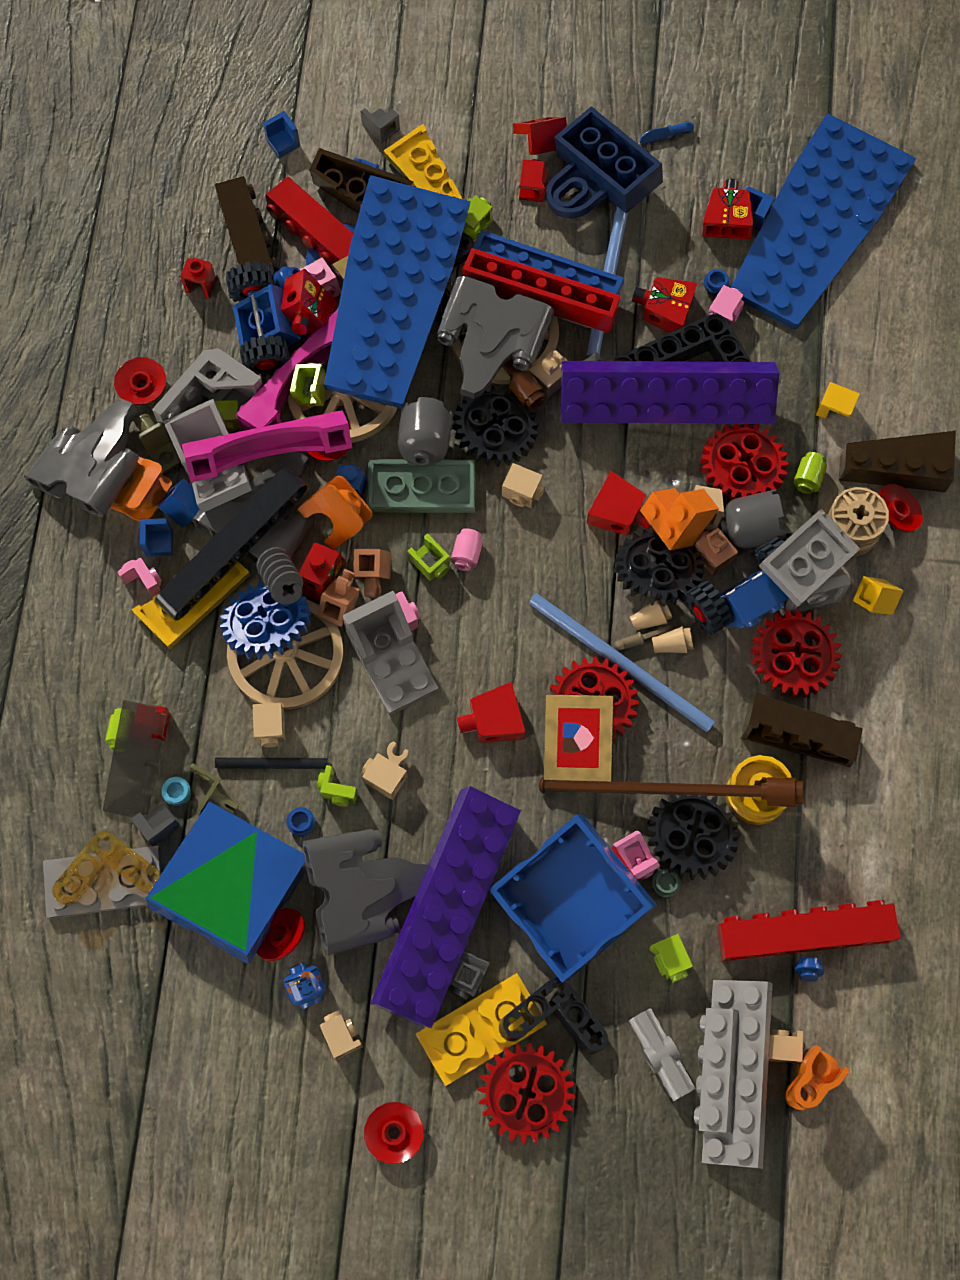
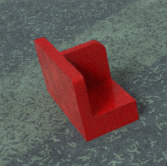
(541, 133)

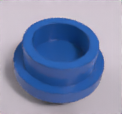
(715, 280)
(300, 821)
(809, 968)

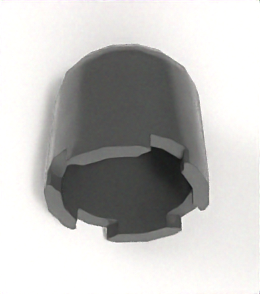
(424, 431)
(753, 520)

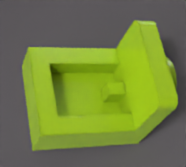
(339, 794)

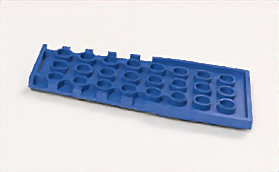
(820, 219)
(392, 288)

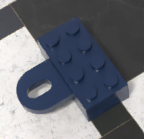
(601, 164)

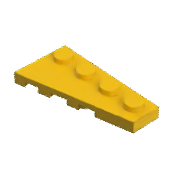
(418, 161)
(172, 631)

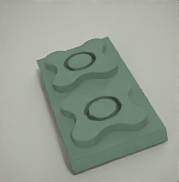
(410, 488)

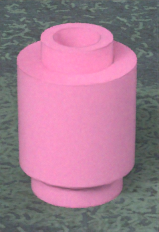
(467, 549)

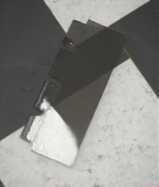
(130, 756)

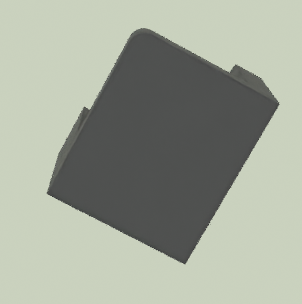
(381, 124)
(156, 824)

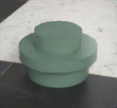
(665, 883)

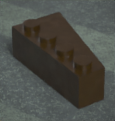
(243, 222)

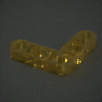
(110, 858)

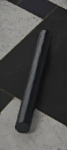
(270, 763)

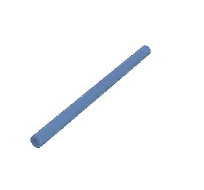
(611, 267)
(613, 656)

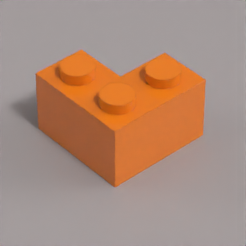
(679, 516)

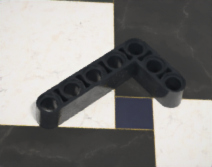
(684, 350)

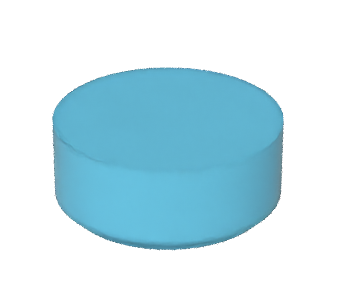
(176, 791)

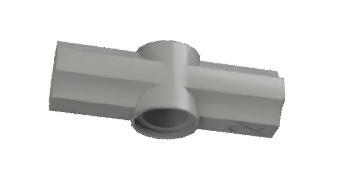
(661, 1054)

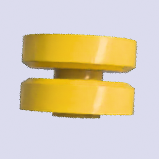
(754, 772)

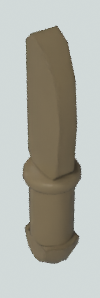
(639, 638)

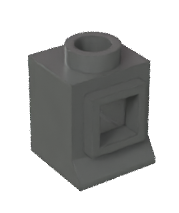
(468, 976)

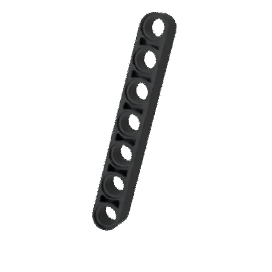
(231, 543)

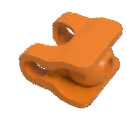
(144, 491)
(342, 506)
(817, 1076)

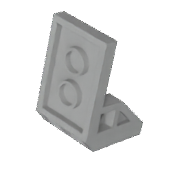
(205, 375)
(199, 424)
(809, 557)
(389, 653)

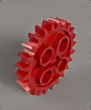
(723, 470)
(796, 677)
(607, 682)
(552, 1101)

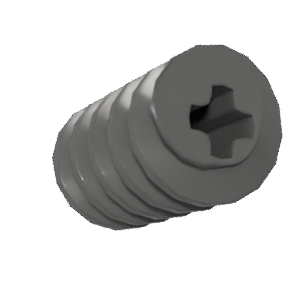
(280, 575)

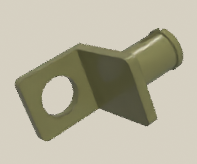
(156, 441)
(213, 794)

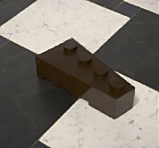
(346, 178)
(907, 461)
(801, 731)

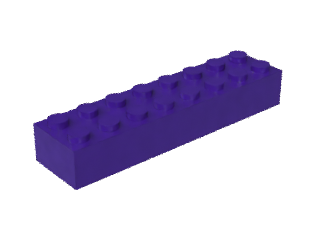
(668, 392)
(445, 907)

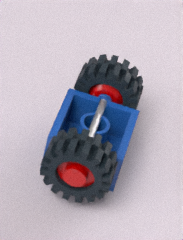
(260, 324)
(741, 603)

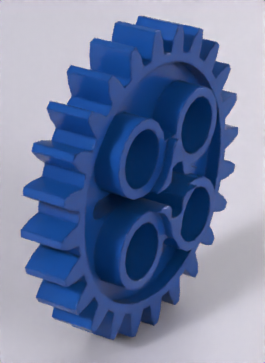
(261, 624)

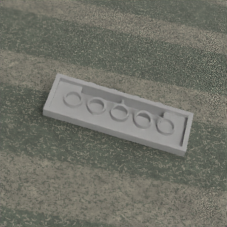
(734, 1073)

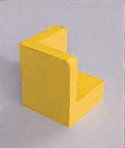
(837, 400)
(878, 595)

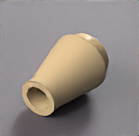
(651, 616)
(674, 641)

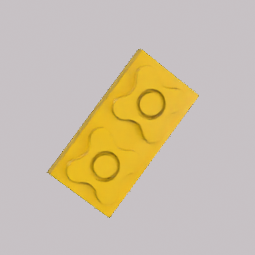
(472, 1033)

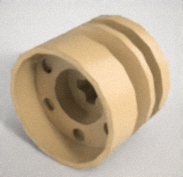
(872, 519)

